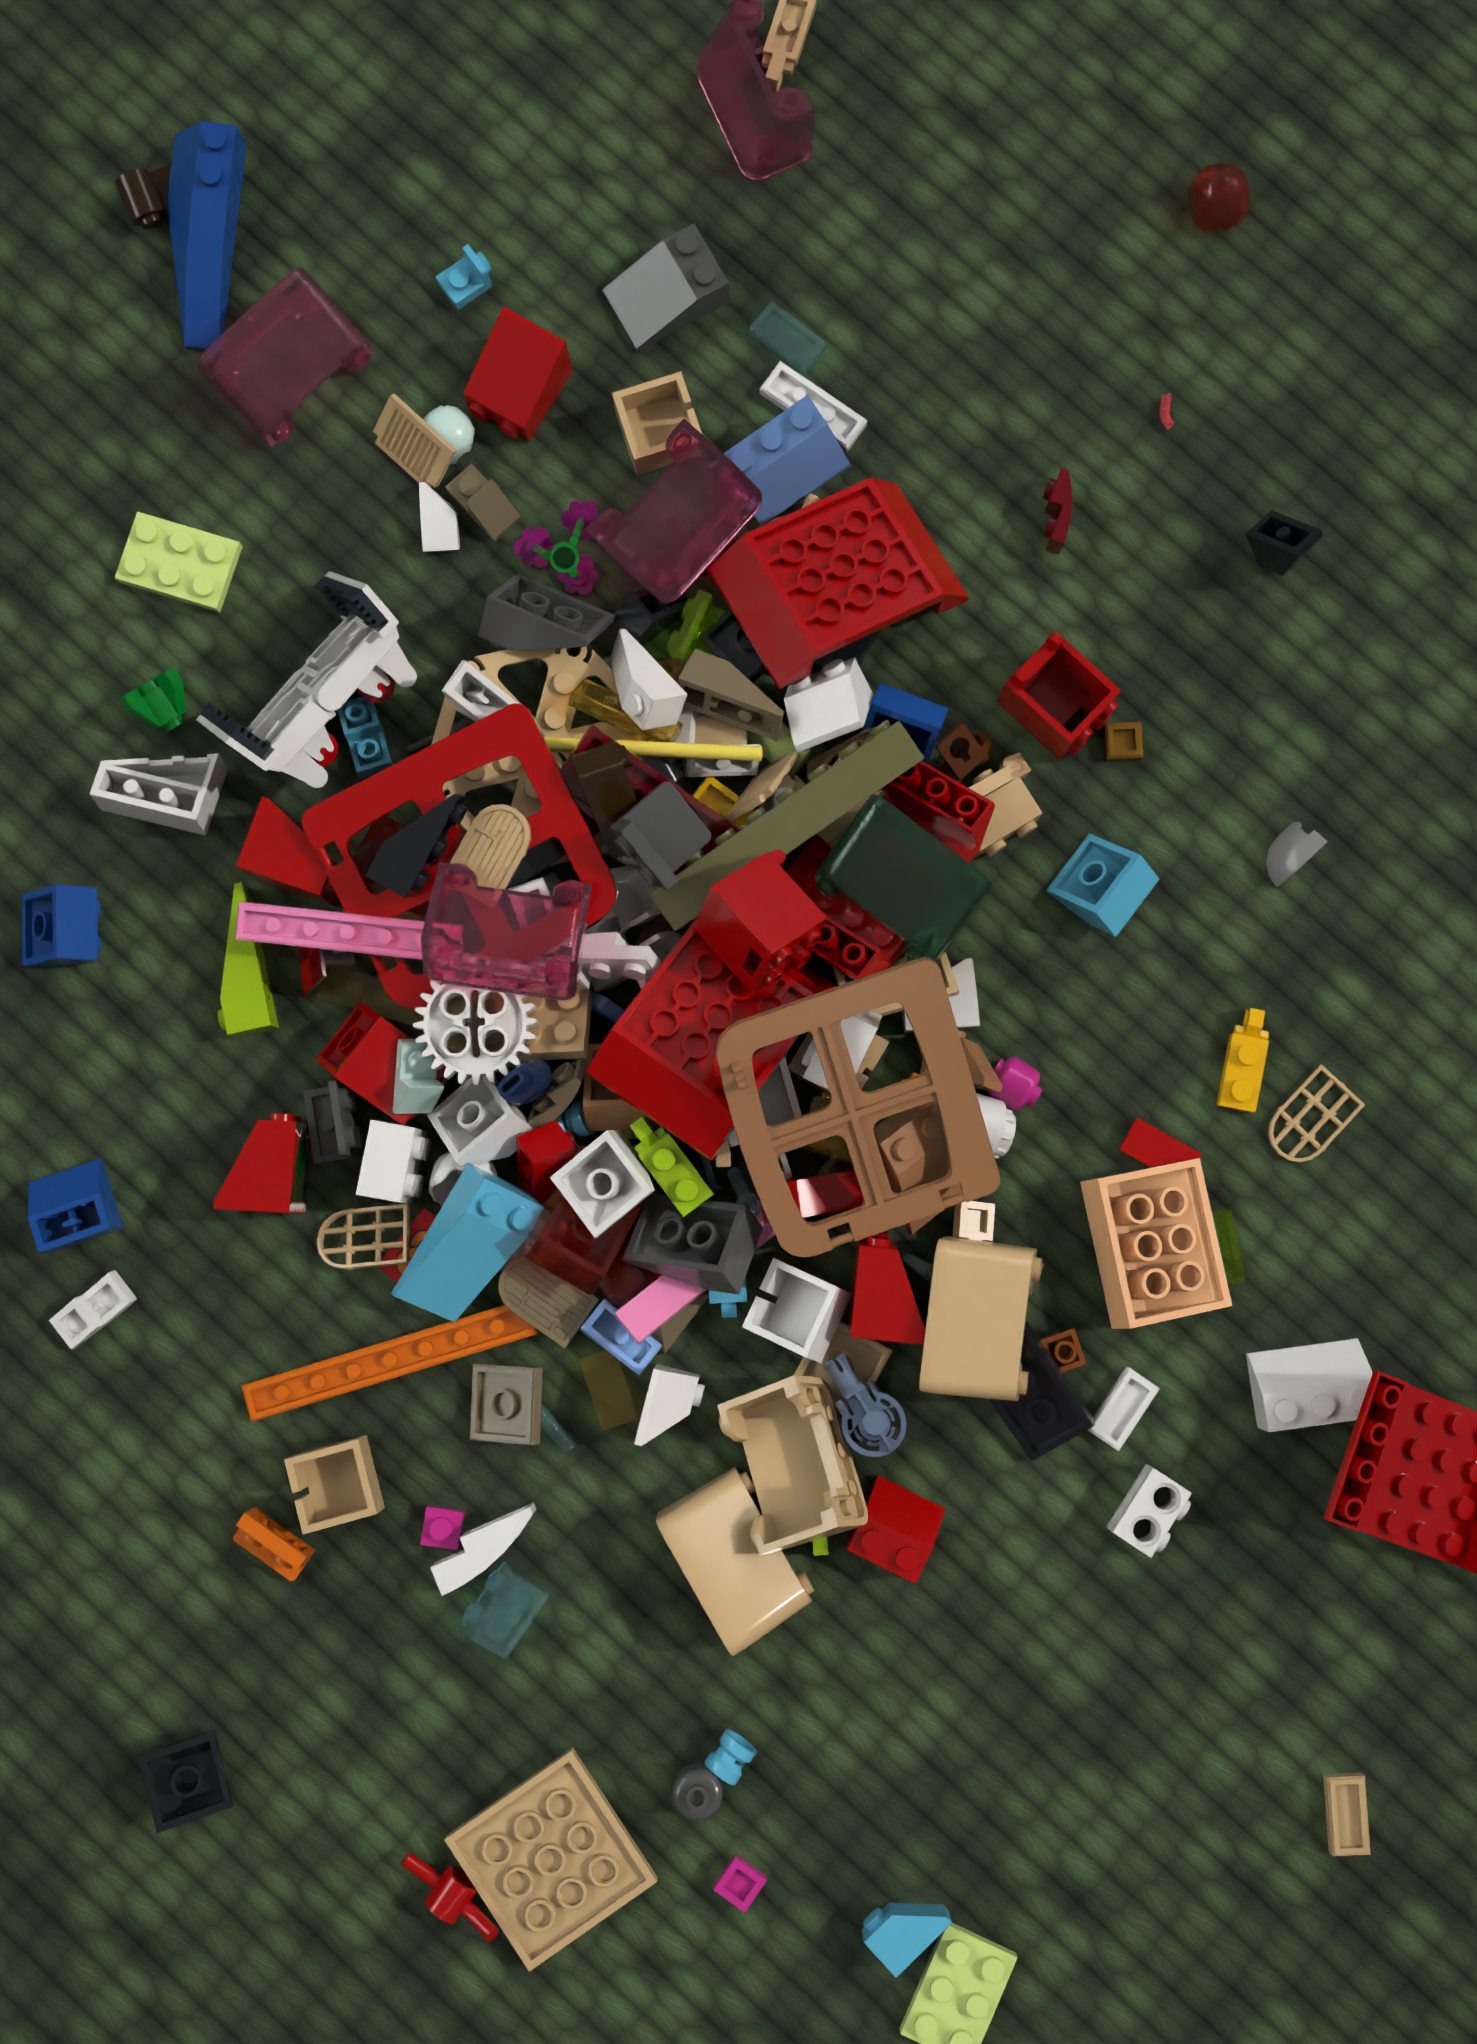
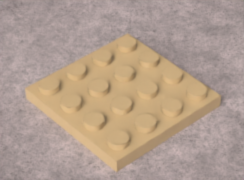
(551, 1859)

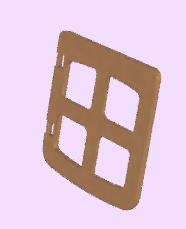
(854, 1112)

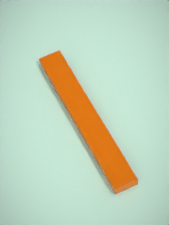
(384, 1361)

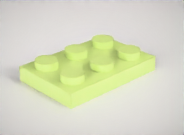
(178, 562)
(958, 1989)

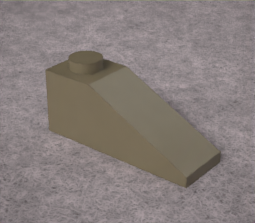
(726, 694)

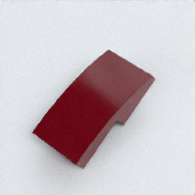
(1059, 506)

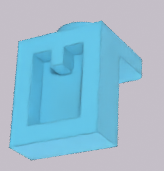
(466, 278)

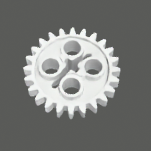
(441, 1026)

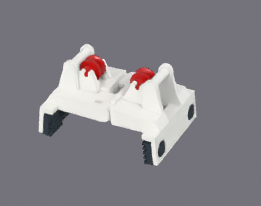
(355, 656)

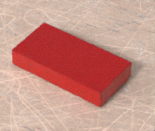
(1153, 1146)

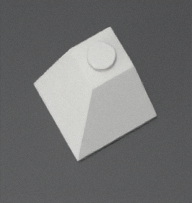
(604, 1181)
(667, 1401)

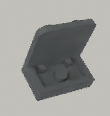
(660, 835)
(333, 1123)

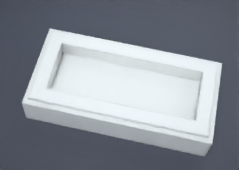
(1123, 1408)

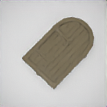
(544, 1300)

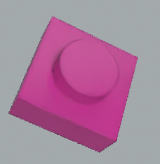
(442, 1527)
(740, 1882)

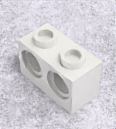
(1140, 1505)

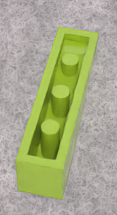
(245, 986)

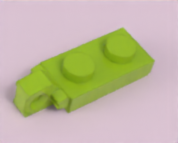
(670, 1167)

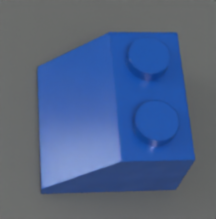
(917, 715)
(60, 926)

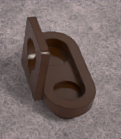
(966, 756)

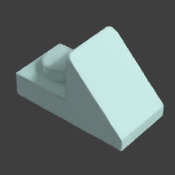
(415, 1081)

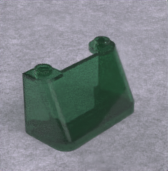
(904, 879)

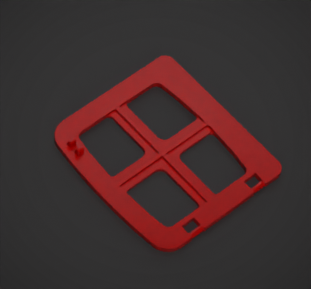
(421, 780)

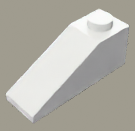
(644, 686)

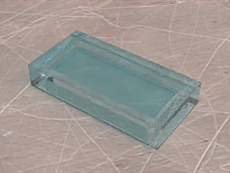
(788, 337)

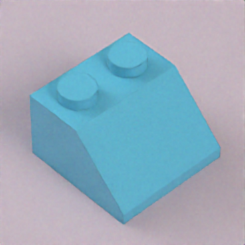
(1103, 884)

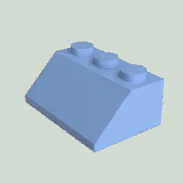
(789, 458)

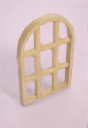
(1327, 1114)
(377, 1245)

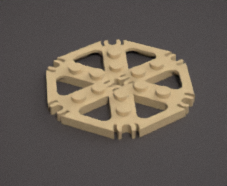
(552, 717)

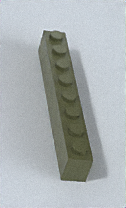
(794, 819)

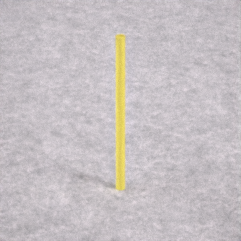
(671, 749)

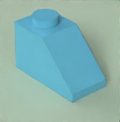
(903, 1932)

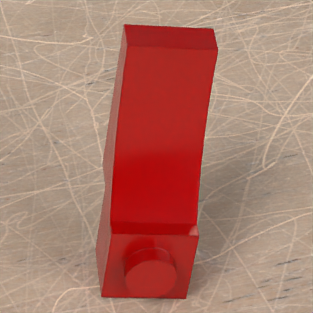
(824, 1193)

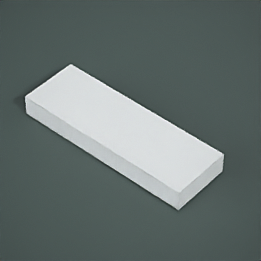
(787, 387)

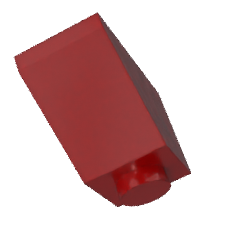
(542, 1155)

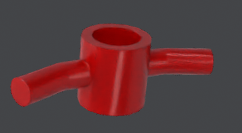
(450, 1895)

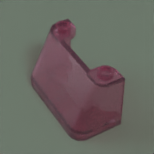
(761, 127)
(282, 354)
(681, 517)
(504, 936)

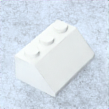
(1308, 1384)

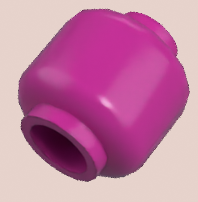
(1018, 1083)

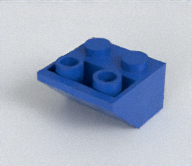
(72, 1207)

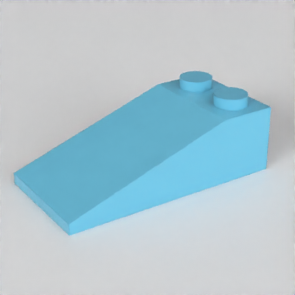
(467, 1243)

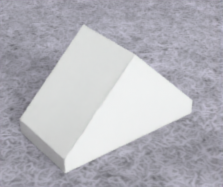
(474, 693)

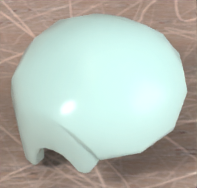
(454, 427)

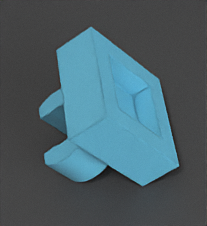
(728, 1300)

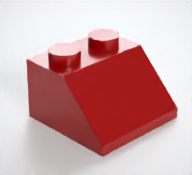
(898, 1530)

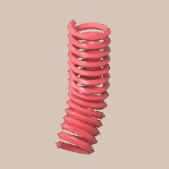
(1167, 420)

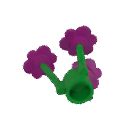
(573, 571)

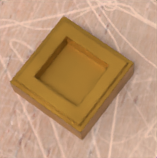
(1123, 741)

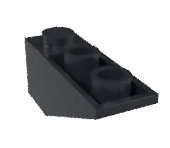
(408, 855)

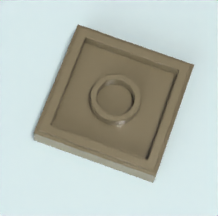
(506, 1404)

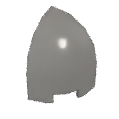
(1291, 852)

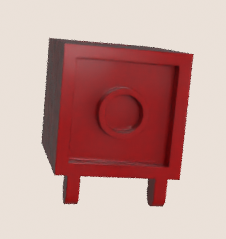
(1052, 689)
(760, 922)

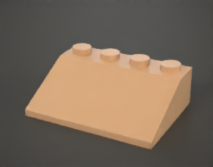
(1156, 1244)

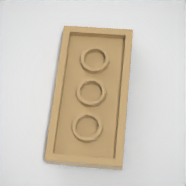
(560, 1031)

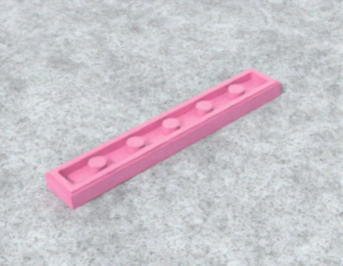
(329, 930)
(665, 1299)

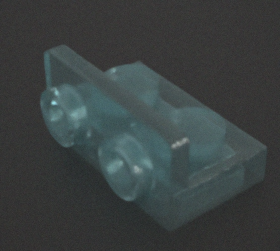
(503, 1610)

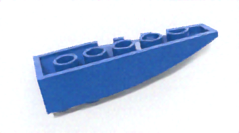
(203, 224)

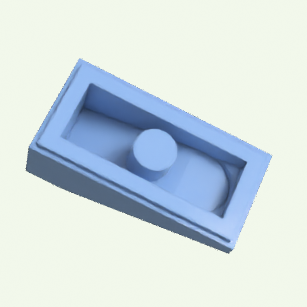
(613, 1337)

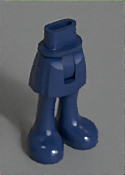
(528, 1081)

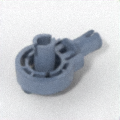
(870, 1416)

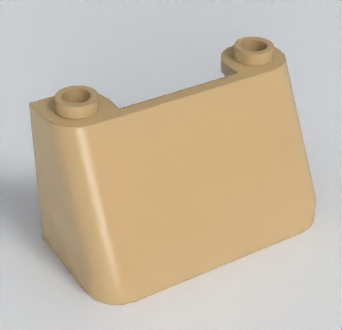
(977, 1319)
(795, 1462)
(713, 1546)

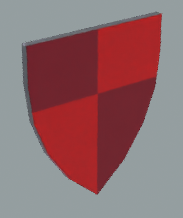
(314, 964)

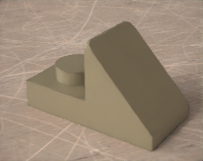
(483, 502)

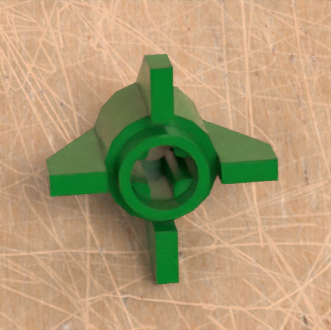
(159, 701)

